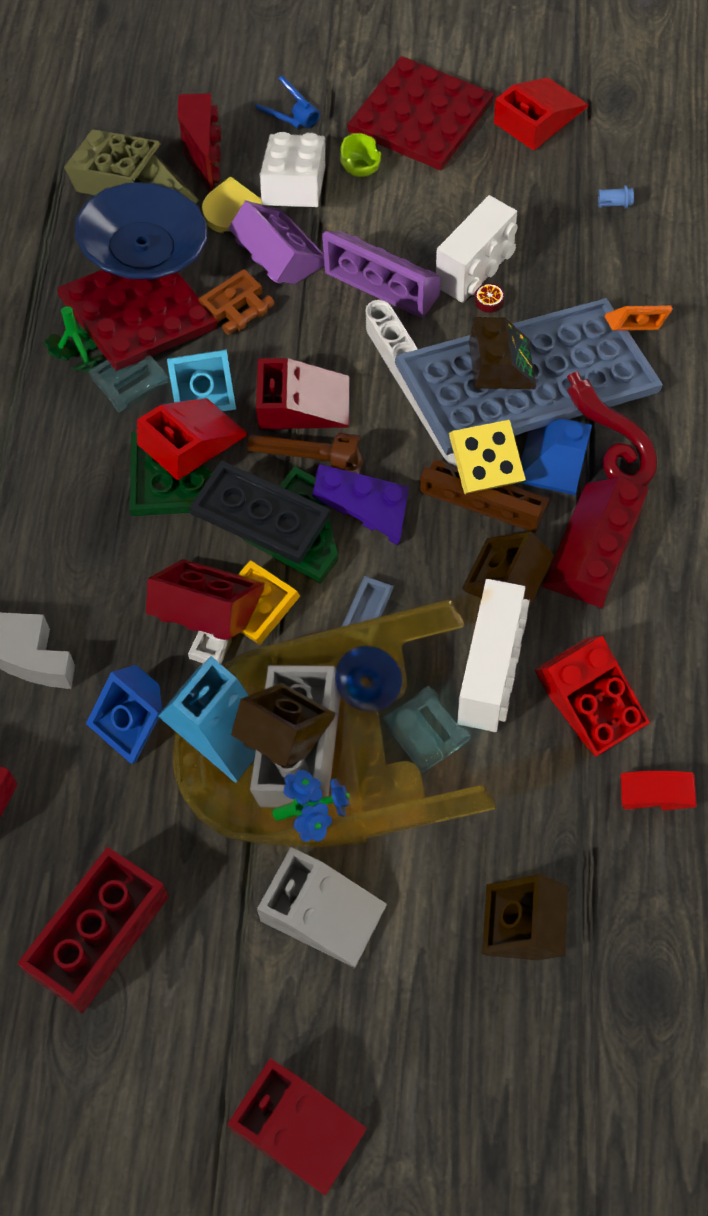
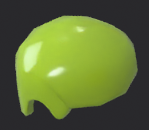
(359, 155)

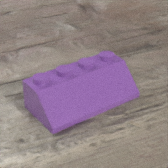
(380, 273)

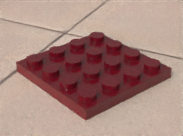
(421, 112)
(136, 315)

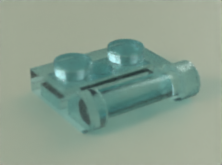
(110, 380)
(418, 736)

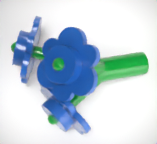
(310, 805)

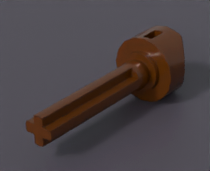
(341, 453)

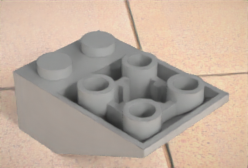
(321, 908)

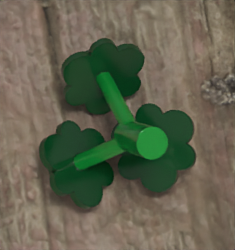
(62, 348)

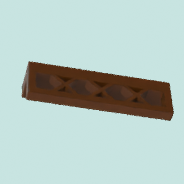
(501, 503)

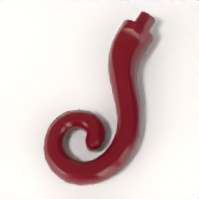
(592, 407)

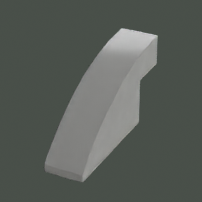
(25, 653)

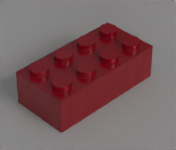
(94, 930)

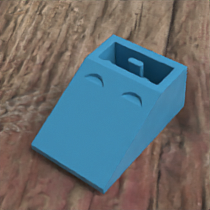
(206, 714)

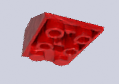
(536, 110)
(186, 434)
(593, 694)

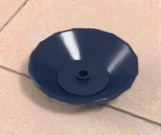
(141, 230)

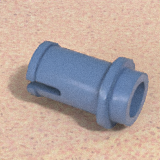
(616, 197)

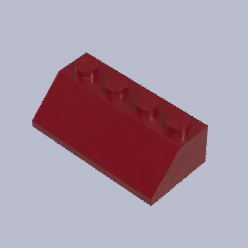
(596, 540)

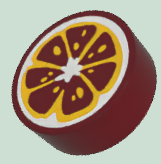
(489, 297)

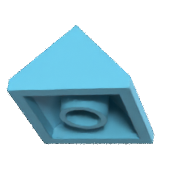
(202, 377)

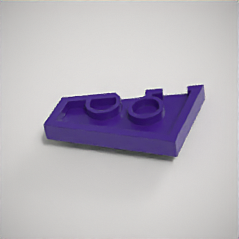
(369, 499)

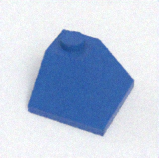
(556, 455)
(127, 711)

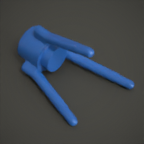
(303, 111)

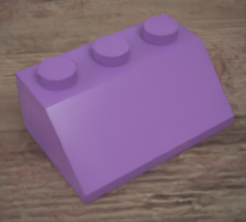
(276, 243)

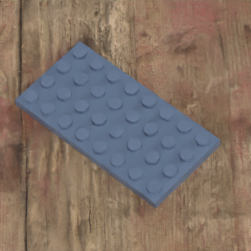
(559, 345)

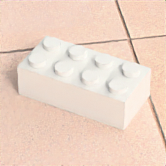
(493, 656)

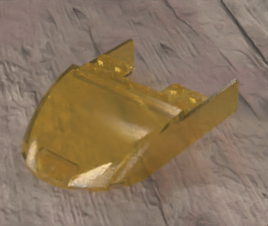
(381, 795)

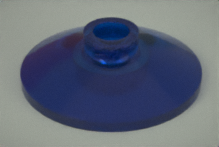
(378, 669)

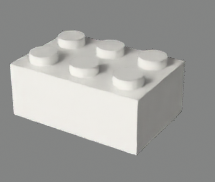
(293, 170)
(476, 248)

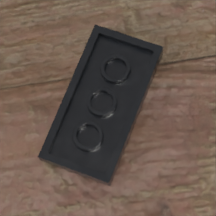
(260, 512)

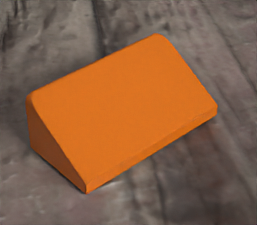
(638, 317)

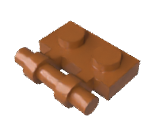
(232, 295)

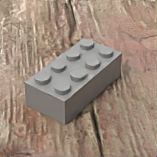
(320, 686)

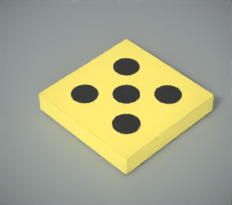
(487, 456)

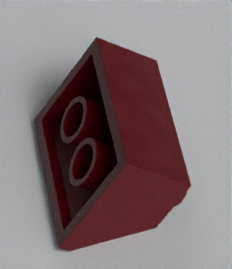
(203, 598)

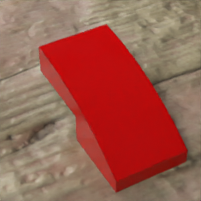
(658, 788)

